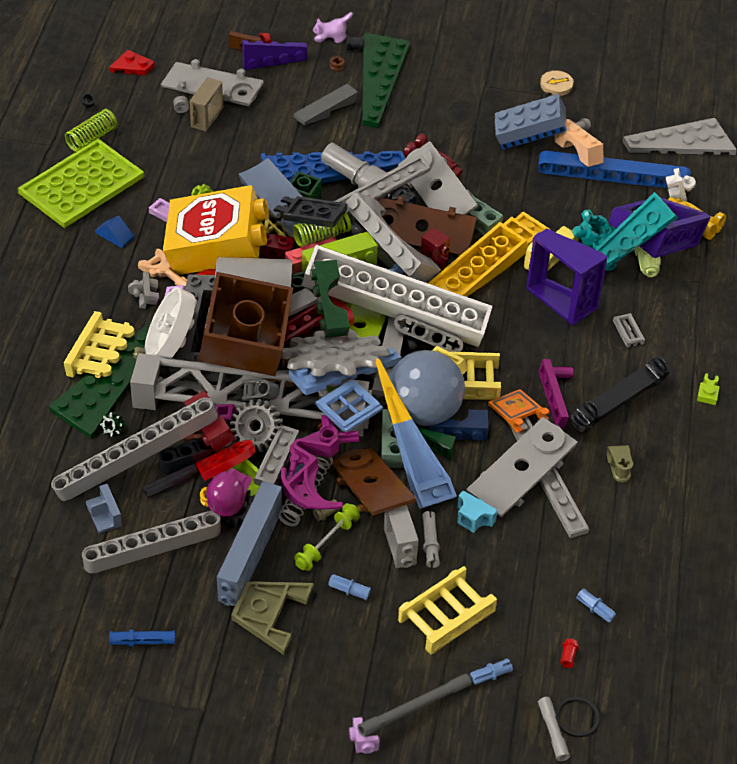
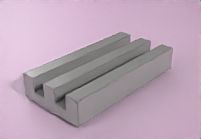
(624, 329)

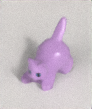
(334, 29)

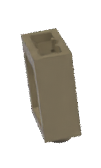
(206, 104)

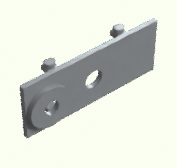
(190, 77)
(451, 192)
(504, 485)

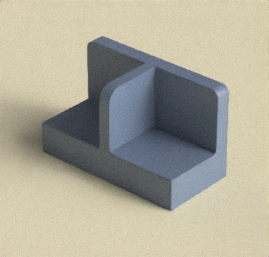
(104, 511)

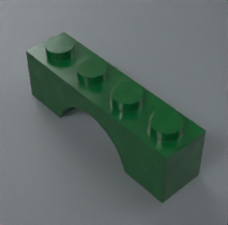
(333, 319)

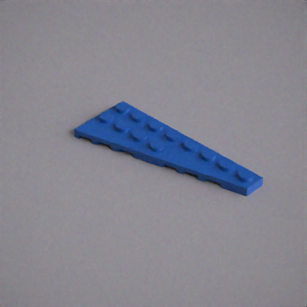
(312, 164)

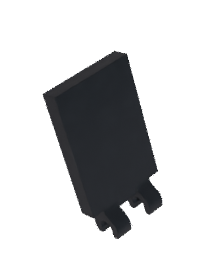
(310, 211)

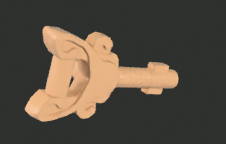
(162, 269)

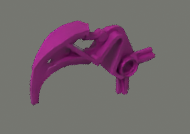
(321, 443)

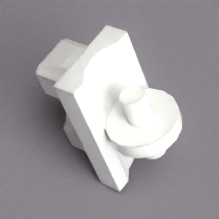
(686, 183)

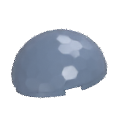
(429, 386)

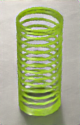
(106, 123)
(341, 225)

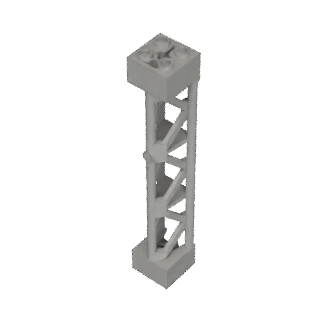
(148, 388)

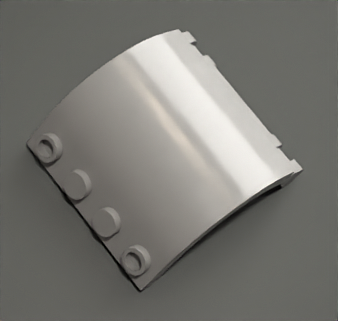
(267, 270)

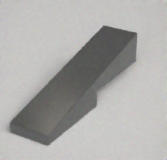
(321, 108)

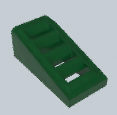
(439, 442)

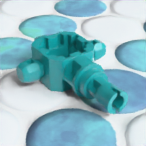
(590, 238)

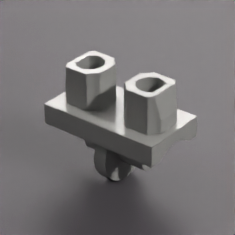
(143, 290)

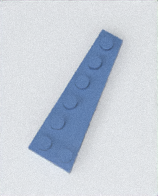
(310, 384)

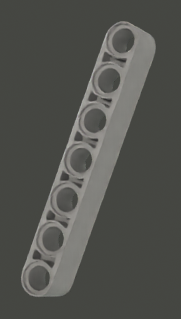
(151, 542)

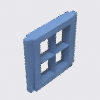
(359, 417)

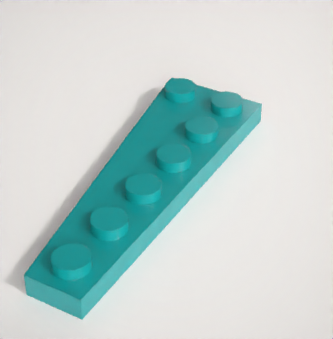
(637, 228)

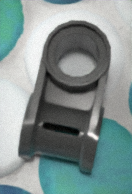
(257, 390)

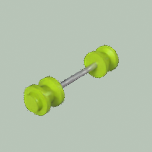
(311, 553)

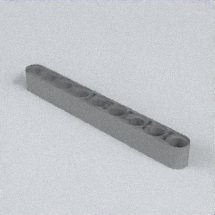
(134, 449)

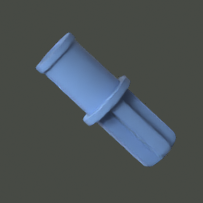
(349, 587)
(595, 605)
(491, 671)

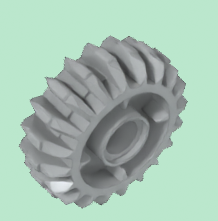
(254, 413)

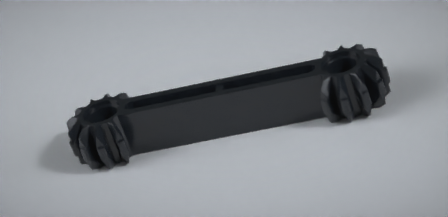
(618, 395)

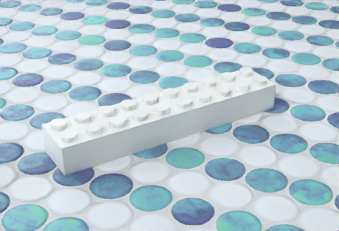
(398, 294)

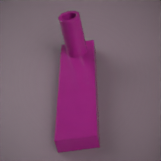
(552, 391)

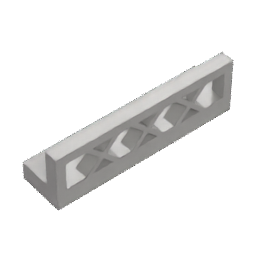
(276, 456)

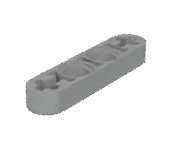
(429, 331)

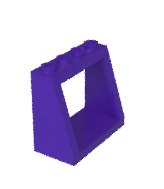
(677, 236)
(588, 281)

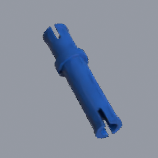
(141, 637)

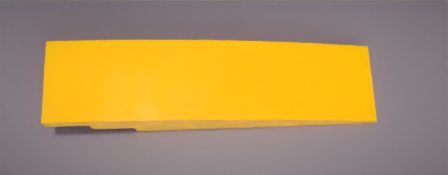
(489, 255)

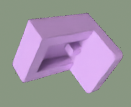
(363, 744)

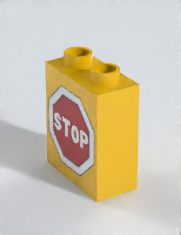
(214, 227)

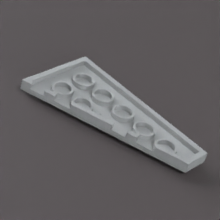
(684, 139)

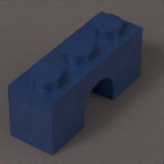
(472, 428)

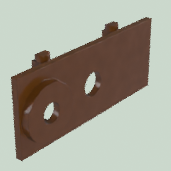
(406, 215)
(378, 496)

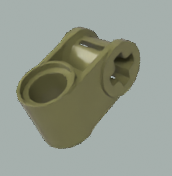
(620, 462)

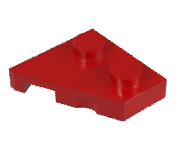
(132, 64)

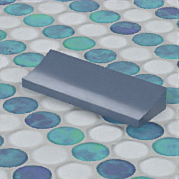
(273, 186)

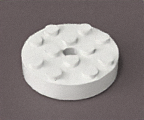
(171, 324)

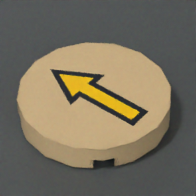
(556, 83)

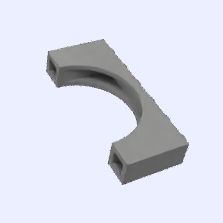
(369, 214)

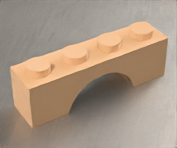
(588, 147)

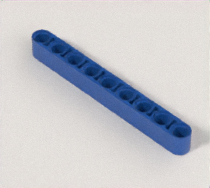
(611, 170)

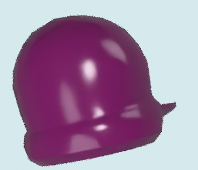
(227, 492)

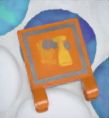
(515, 407)

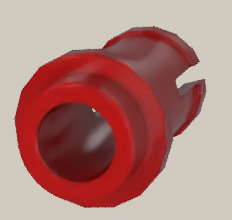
(570, 648)

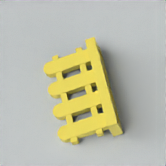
(87, 347)

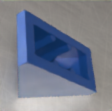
(115, 232)

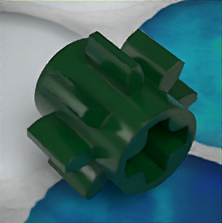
(113, 424)

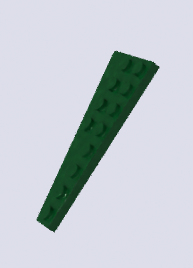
(381, 67)
(94, 397)

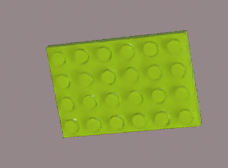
(81, 183)

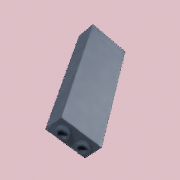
(249, 543)

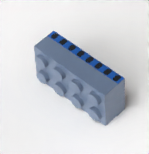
(530, 121)

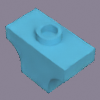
(474, 512)

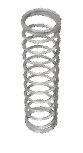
(295, 515)

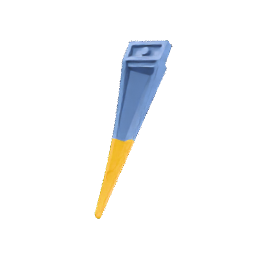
(423, 470)

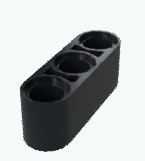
(183, 455)

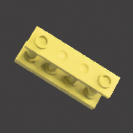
(479, 389)
(451, 628)

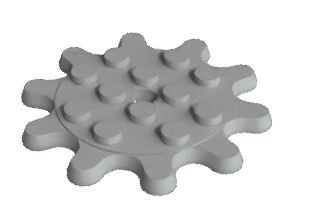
(334, 353)

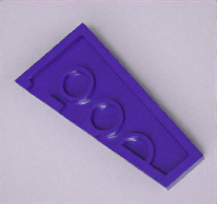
(269, 54)

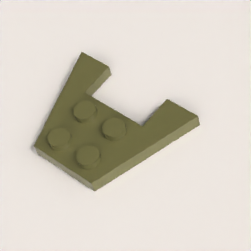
(261, 605)

